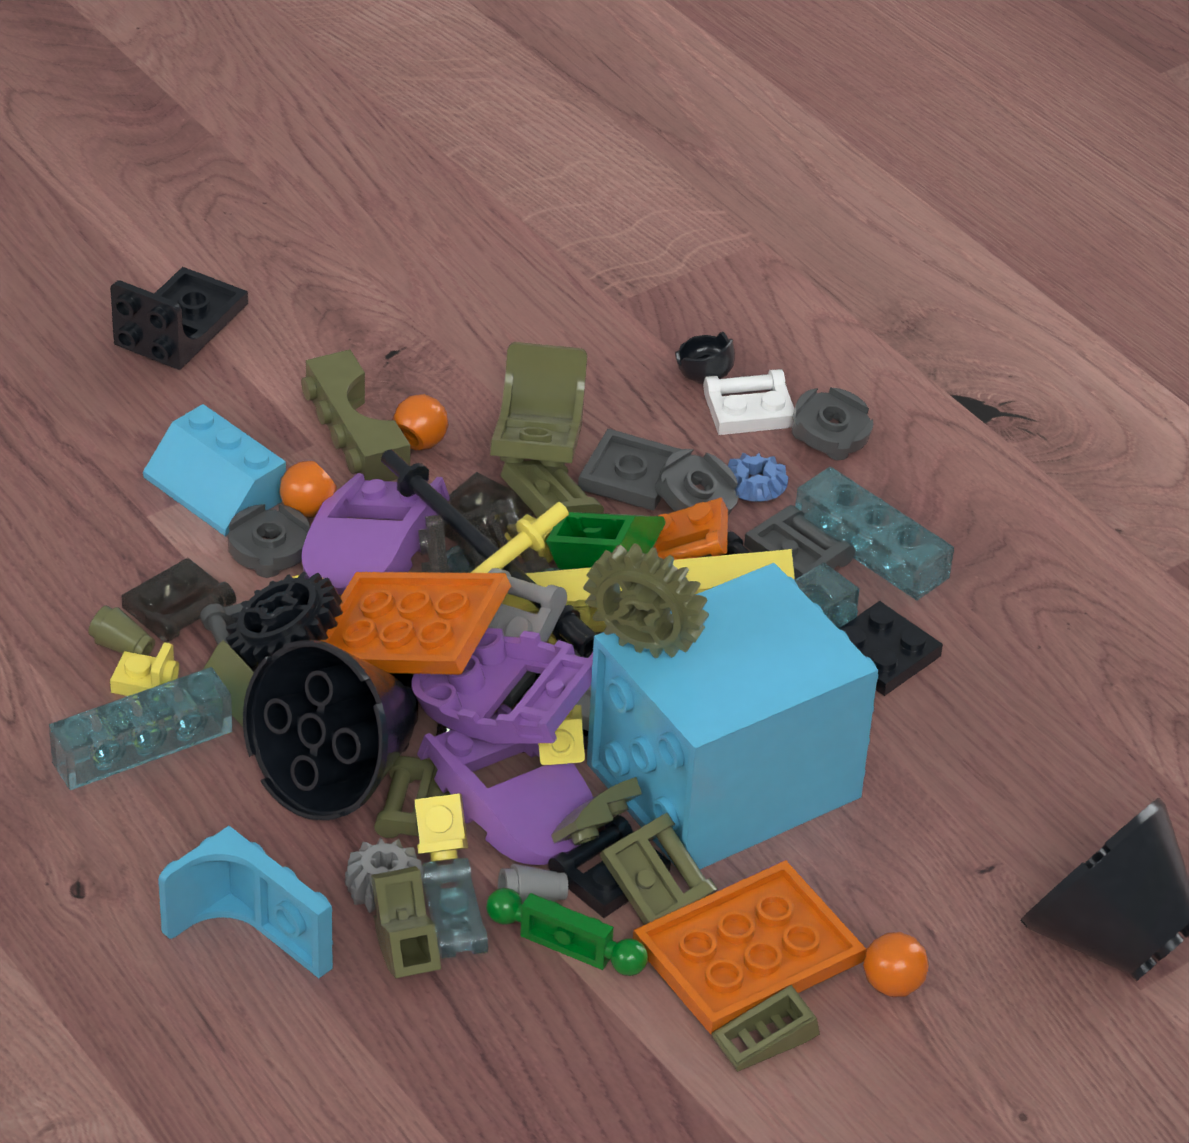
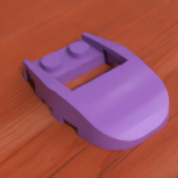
(344, 545)
(492, 672)
(513, 813)

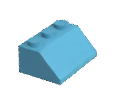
(214, 468)

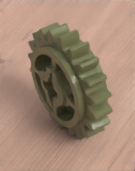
(648, 594)

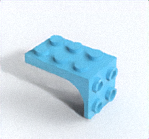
(241, 882)

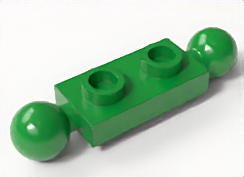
(567, 931)

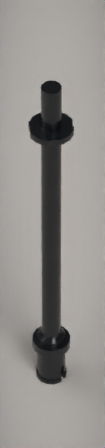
(414, 481)

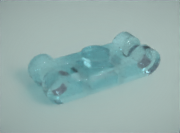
(454, 908)

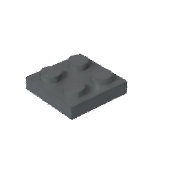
(626, 469)

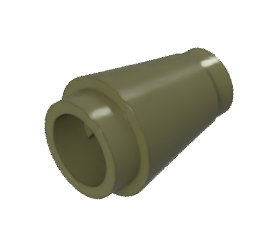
(119, 632)

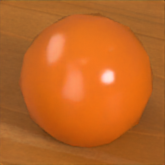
(422, 421)
(306, 487)
(896, 964)

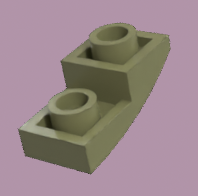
(586, 819)

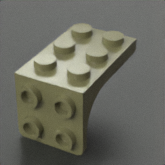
(541, 404)

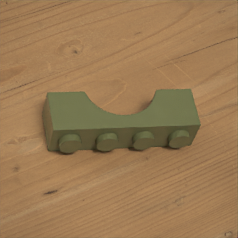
(337, 390)

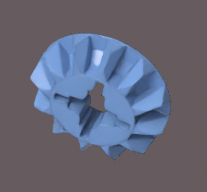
(759, 487)

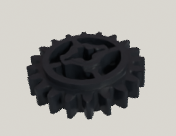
(284, 614)

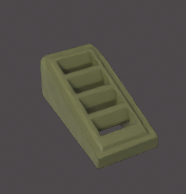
(771, 1010)

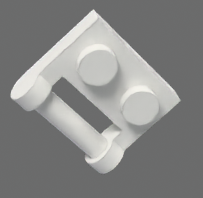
(749, 411)

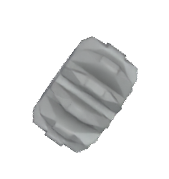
(375, 860)

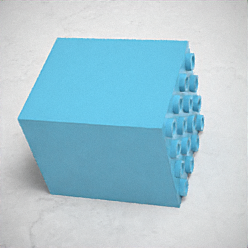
(742, 728)

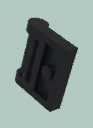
(596, 885)

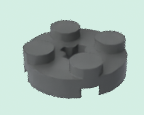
(835, 439)
(684, 470)
(267, 555)

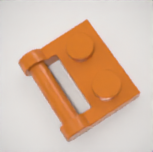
(694, 531)

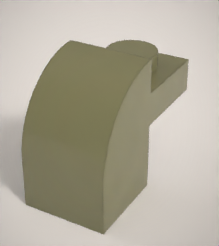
(401, 923)

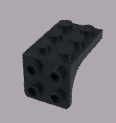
(174, 319)

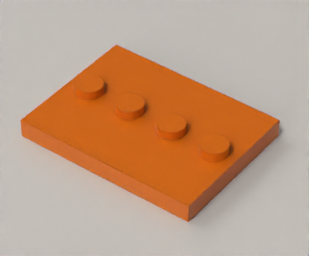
(417, 619)
(749, 945)

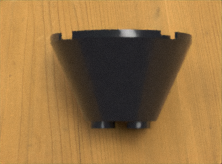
(324, 727)
(1123, 898)

